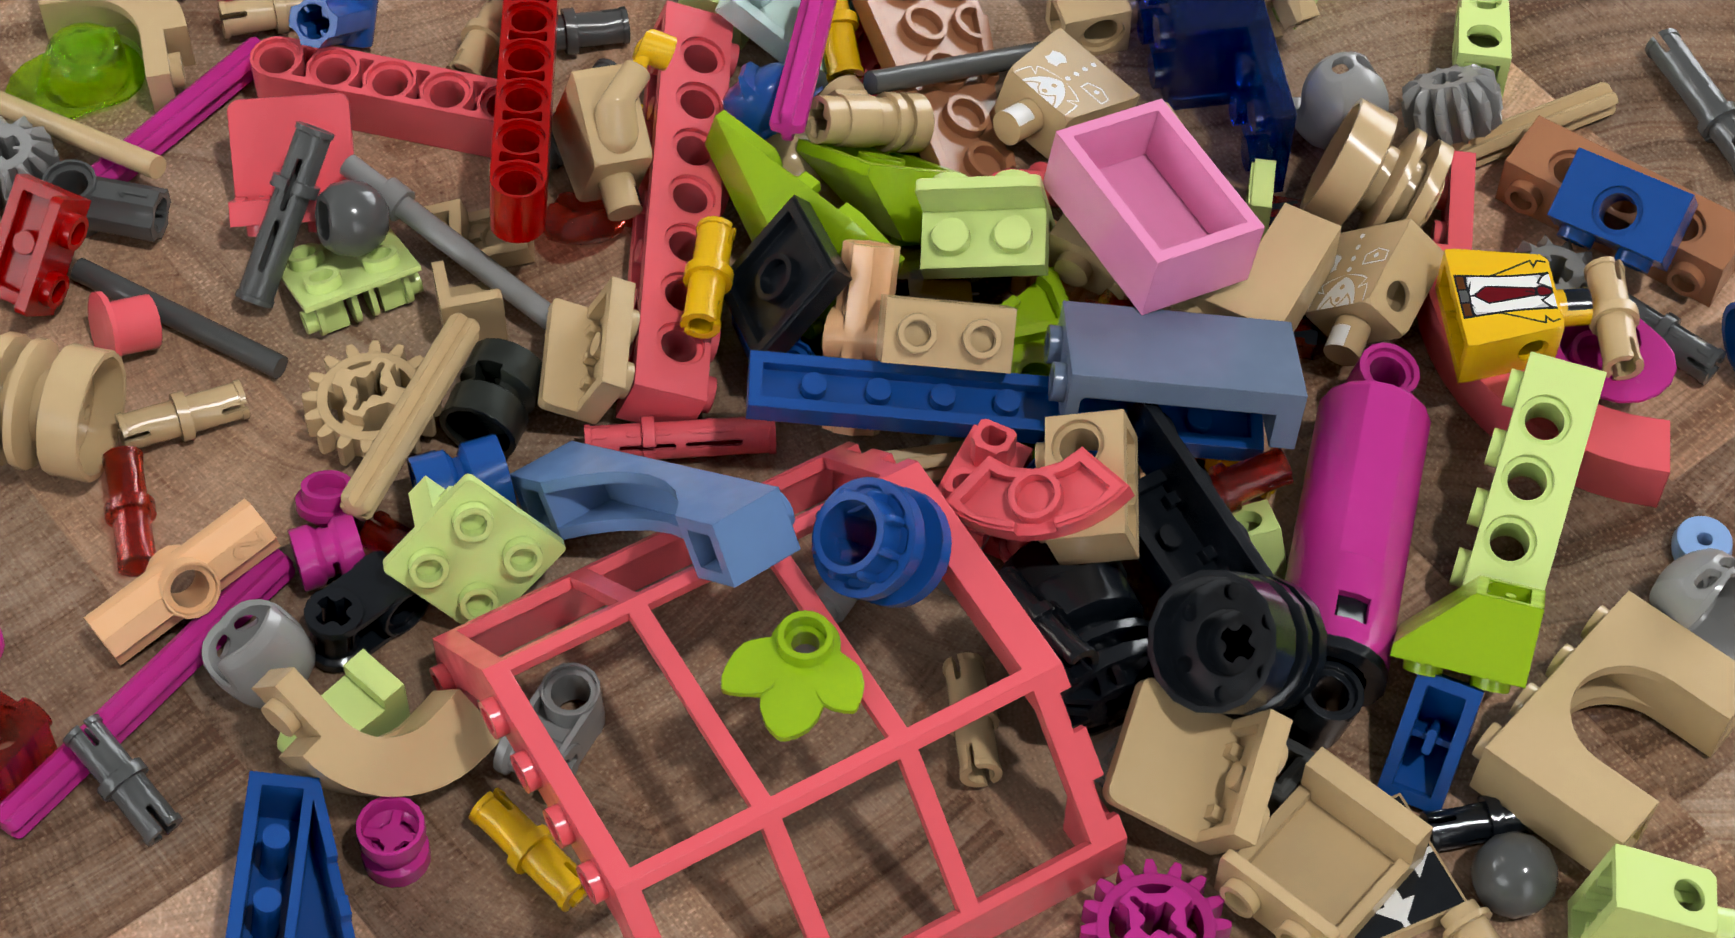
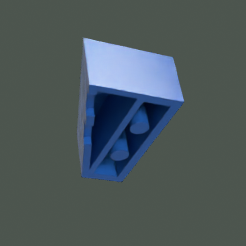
(287, 864)

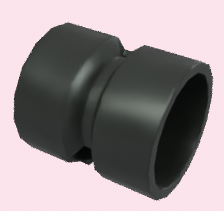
(494, 394)

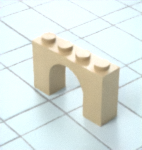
(1280, 287)
(1626, 660)

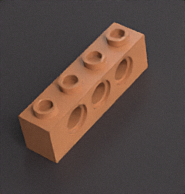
(1538, 169)

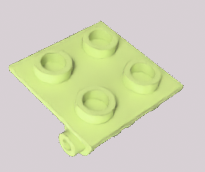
(323, 280)

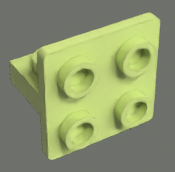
(984, 225)
(470, 548)

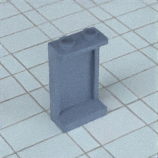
(1178, 362)

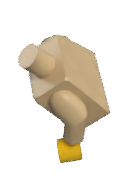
(604, 127)

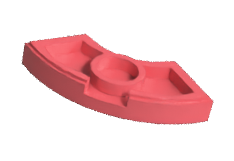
(1041, 500)

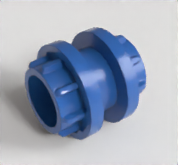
(881, 542)

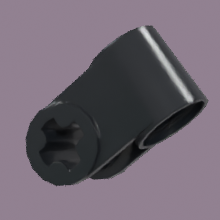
(362, 607)

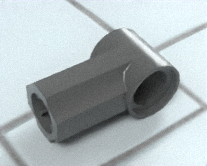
(116, 204)

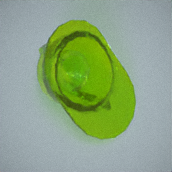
(80, 71)

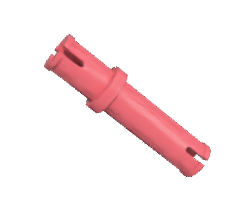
(685, 437)

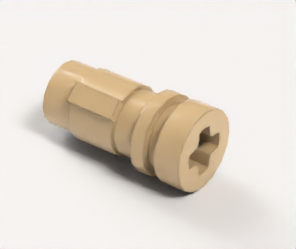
(859, 120)

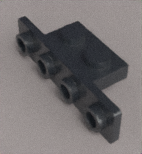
(1180, 512)

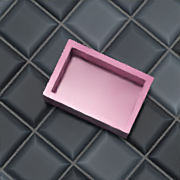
(1152, 206)

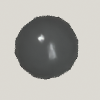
(351, 218)
(1514, 875)

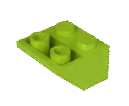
(1478, 631)

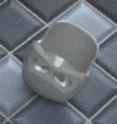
(1330, 95)
(1700, 596)
(251, 651)

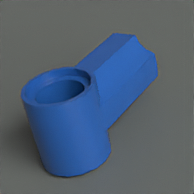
(334, 22)

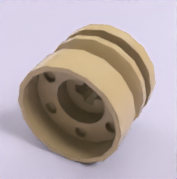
(1375, 177)
(58, 405)

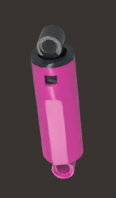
(1358, 532)

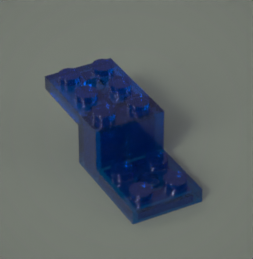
(1223, 56)

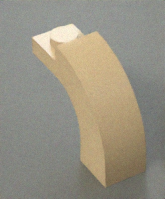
(149, 26)
(422, 754)

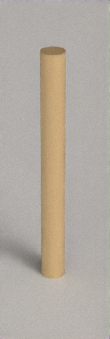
(84, 137)

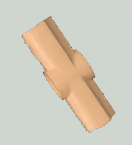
(854, 320)
(147, 606)

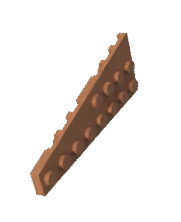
(962, 108)

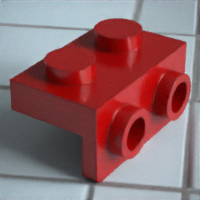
(38, 243)

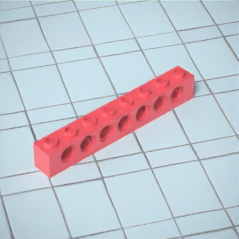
(675, 195)

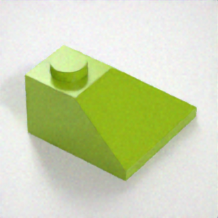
(875, 184)

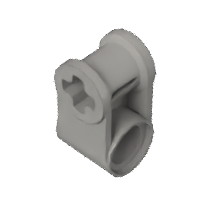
(570, 729)

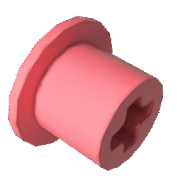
(124, 324)

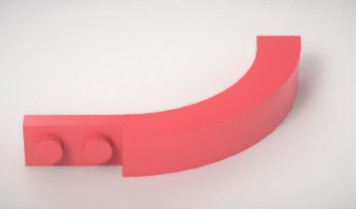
(1624, 451)

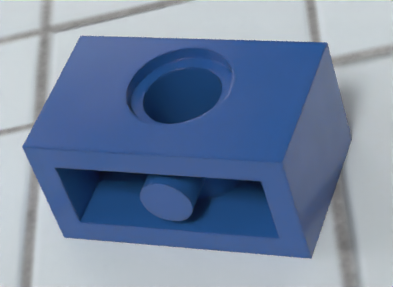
(1596, 184)

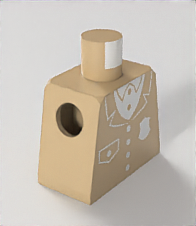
(1056, 89)
(1374, 287)

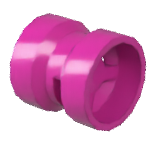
(325, 551)
(385, 827)

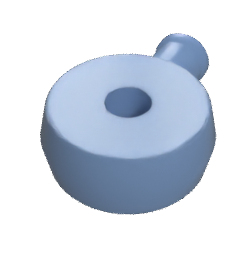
(1700, 534)

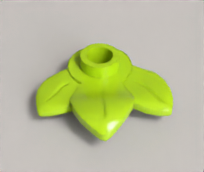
(792, 683)

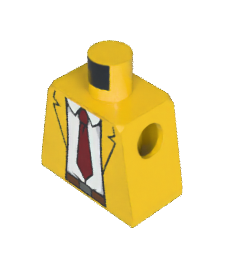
(1503, 309)

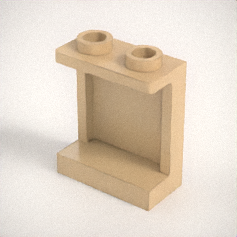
(1325, 856)

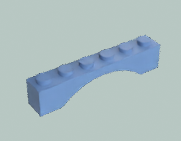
(727, 522)

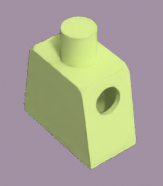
(1648, 897)

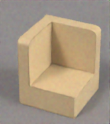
(473, 301)

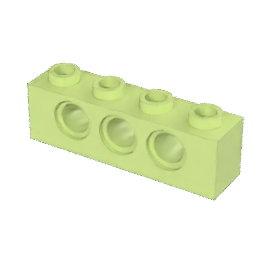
(1569, 399)

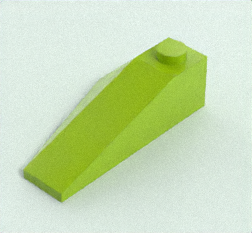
(762, 187)

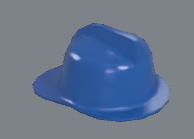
(754, 96)

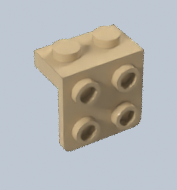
(1195, 771)

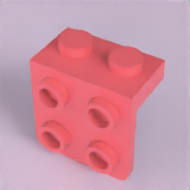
(260, 141)

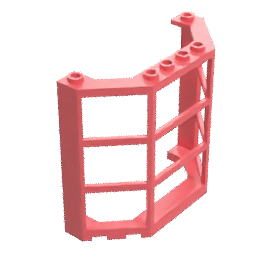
(471, 662)

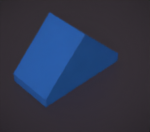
(1430, 740)

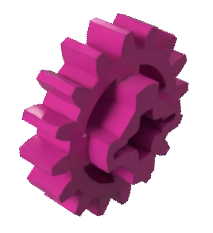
(1153, 906)

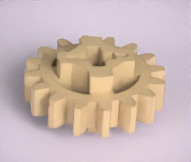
(363, 393)

